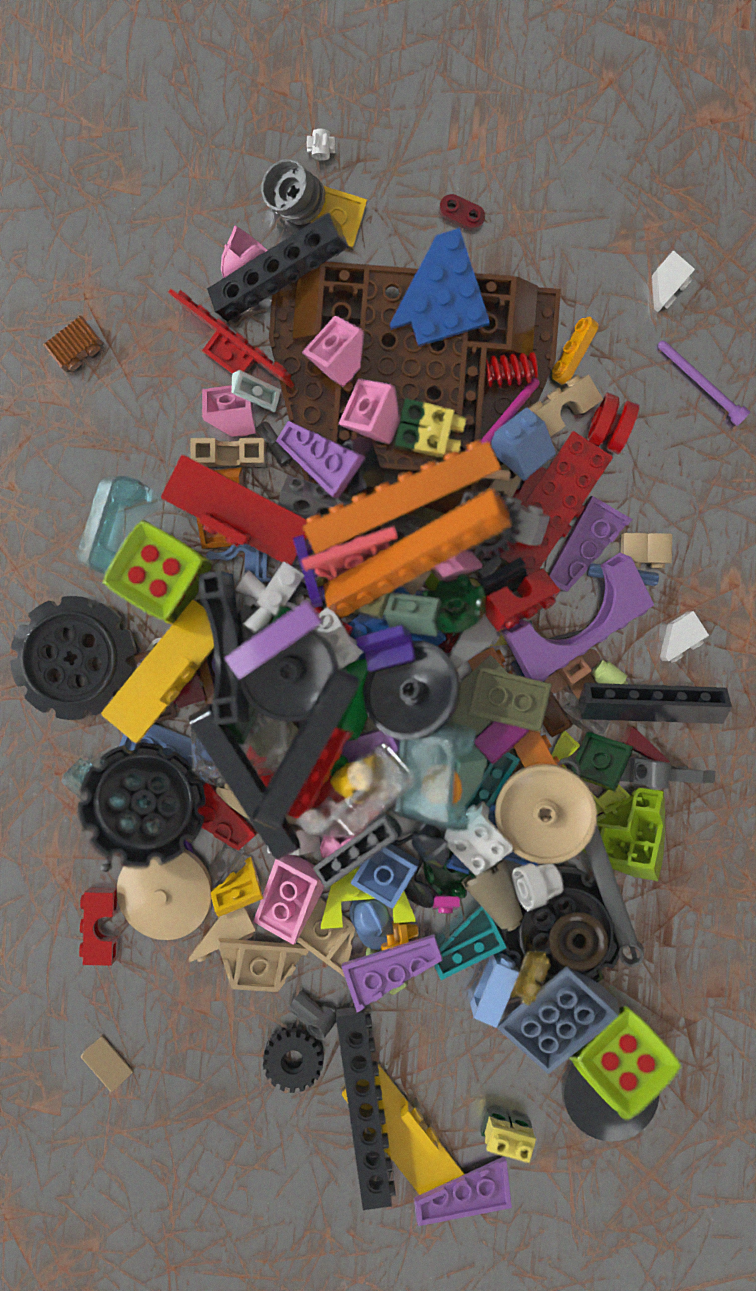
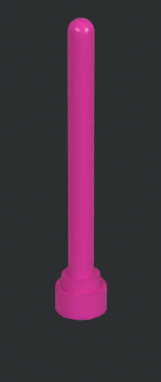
(511, 410)

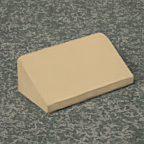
(106, 1063)

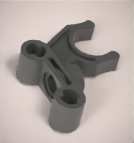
(659, 773)

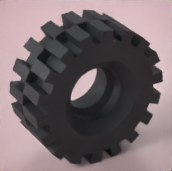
(287, 1041)

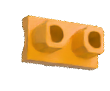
(400, 935)

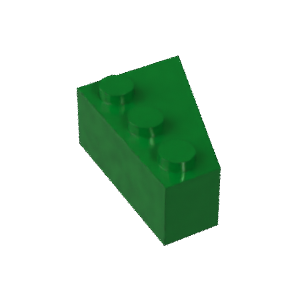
(355, 713)

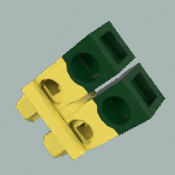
(426, 429)
(508, 1136)

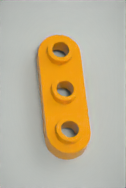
(574, 350)

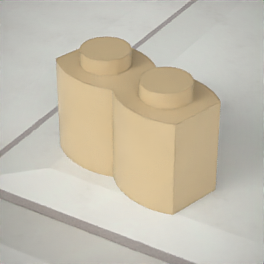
(648, 548)

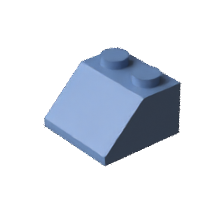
(523, 444)
(386, 874)

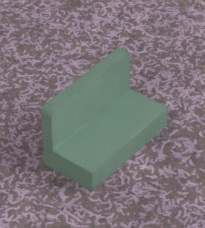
(413, 613)

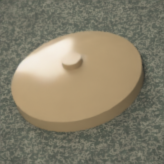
(546, 813)
(166, 898)

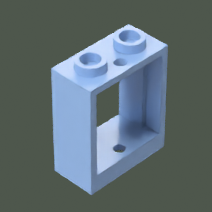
(494, 988)

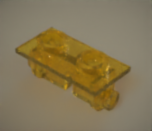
(534, 967)

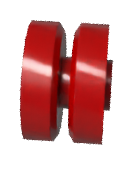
(613, 422)

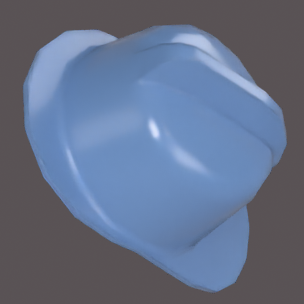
(371, 922)

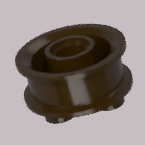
(594, 941)

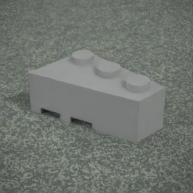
(533, 521)

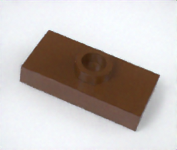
(555, 717)

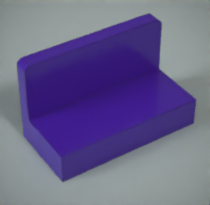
(387, 648)

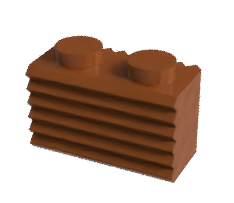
(73, 344)

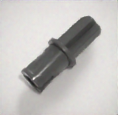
(276, 449)

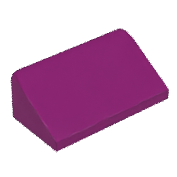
(498, 740)

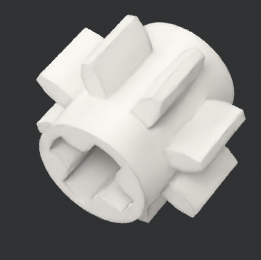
(321, 144)

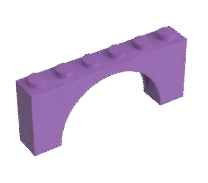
(623, 601)

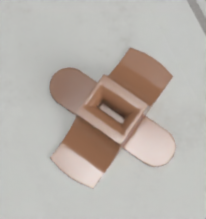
(575, 673)

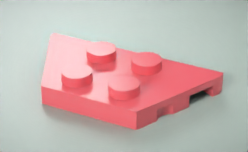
(344, 557)

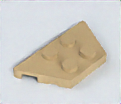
(329, 945)
(259, 963)

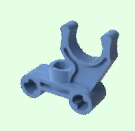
(254, 560)

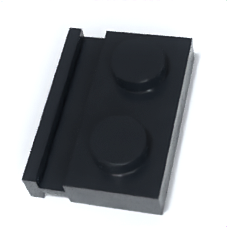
(507, 576)

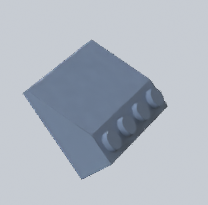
(561, 1020)

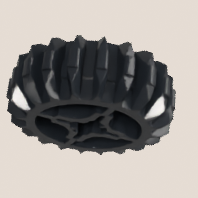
(495, 546)

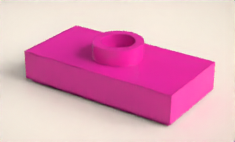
(446, 904)

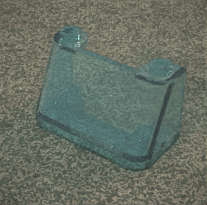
(109, 495)
(433, 770)

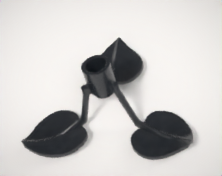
(433, 852)

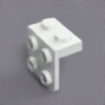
(334, 631)
(480, 844)

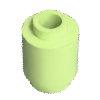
(608, 673)

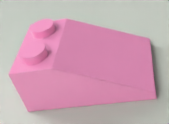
(289, 898)

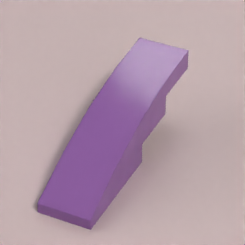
(273, 639)

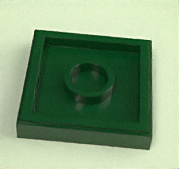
(602, 760)

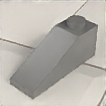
(473, 641)

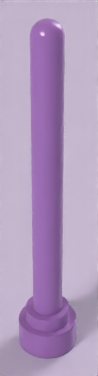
(736, 413)

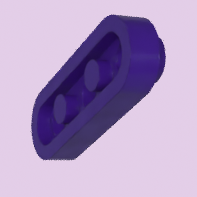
(303, 550)

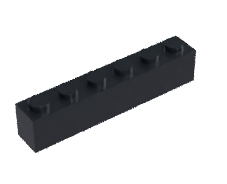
(654, 703)

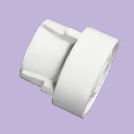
(536, 884)

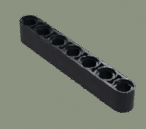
(305, 748)
(241, 778)

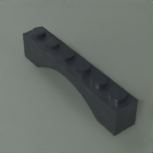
(220, 603)

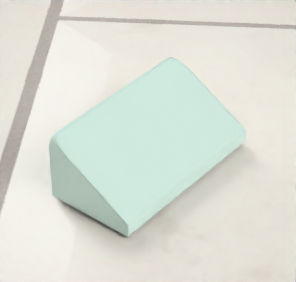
(255, 390)

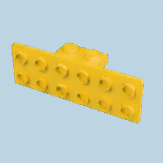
(162, 674)
(411, 1142)

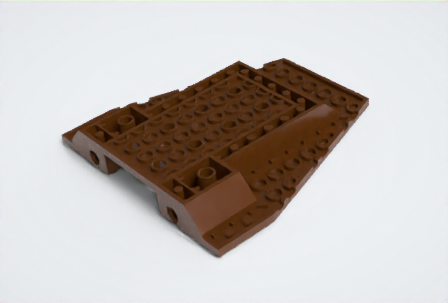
(520, 320)

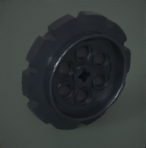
(46, 628)
(138, 845)
(583, 898)

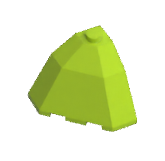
(635, 833)

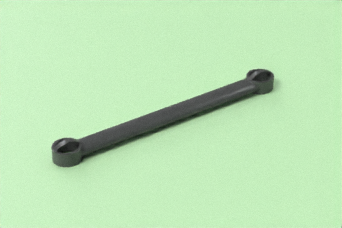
(610, 890)

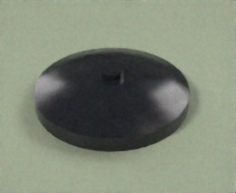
(291, 678)
(415, 696)
(596, 1116)

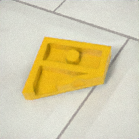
(237, 890)

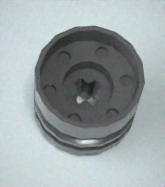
(293, 191)

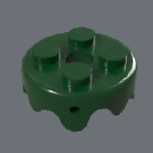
(463, 596)
(446, 880)

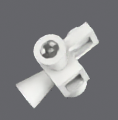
(269, 597)

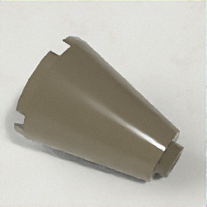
(496, 895)

